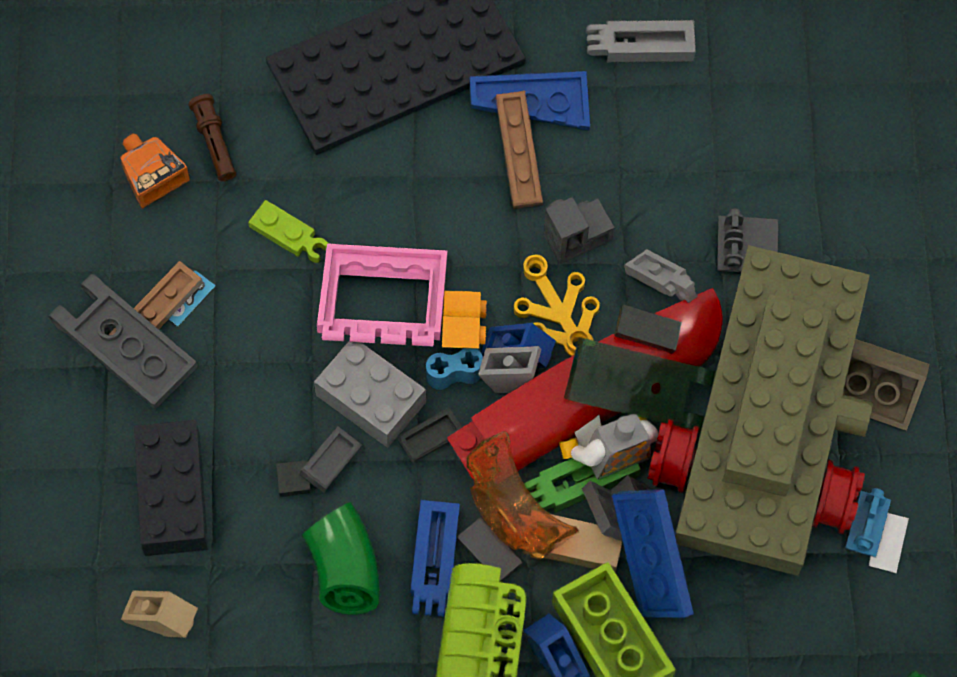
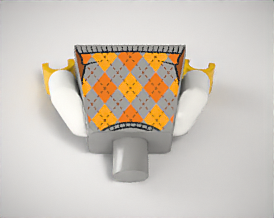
(614, 445)

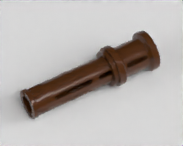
(209, 125)

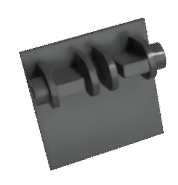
(738, 232)

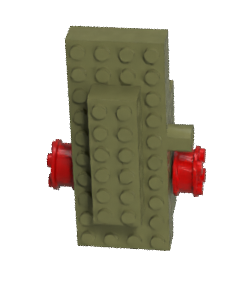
(772, 418)

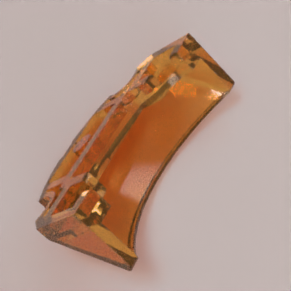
(508, 504)

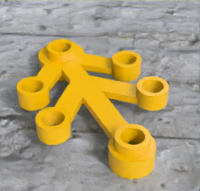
(558, 311)

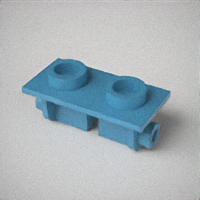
(869, 522)

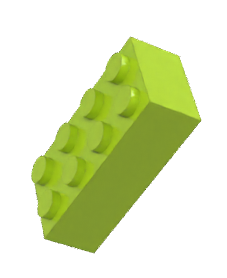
(610, 627)

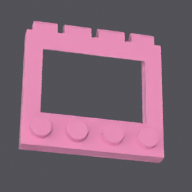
(387, 263)

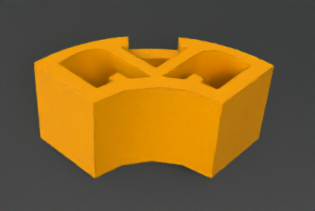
(462, 320)

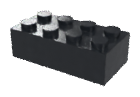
(170, 488)

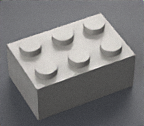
(370, 392)

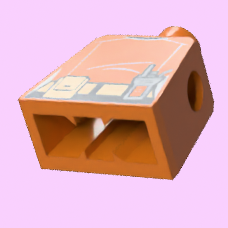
(152, 169)

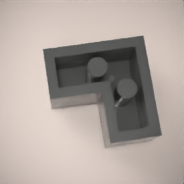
(576, 228)

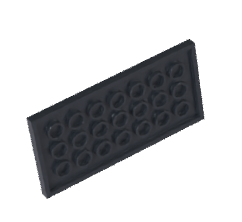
(390, 65)

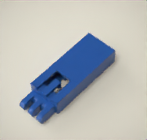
(434, 549)

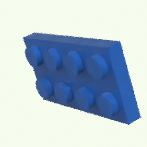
(652, 553)

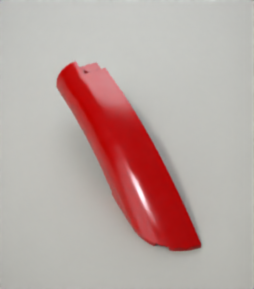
(541, 417)

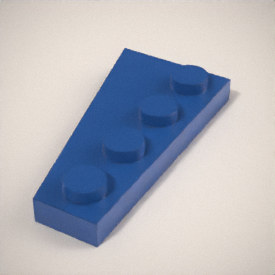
(549, 96)

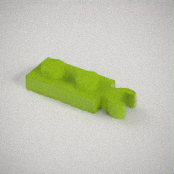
(286, 231)

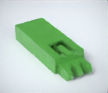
(565, 496)

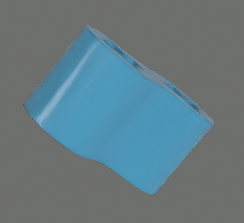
(453, 368)

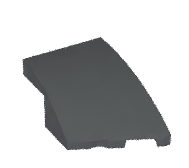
(602, 504)

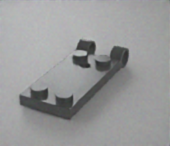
(135, 352)

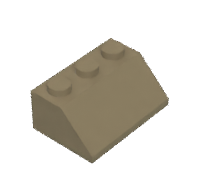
(886, 380)

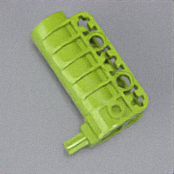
(473, 623)

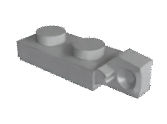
(661, 275)

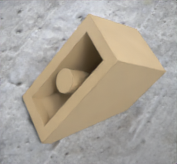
(160, 613)

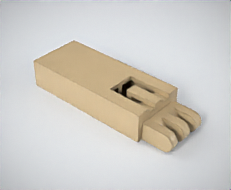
(587, 547)

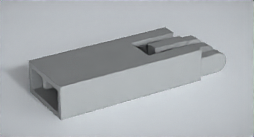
(653, 41)

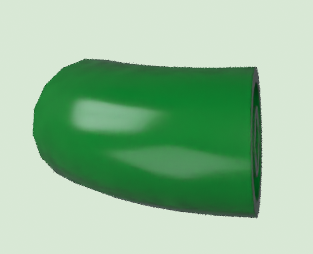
(344, 562)

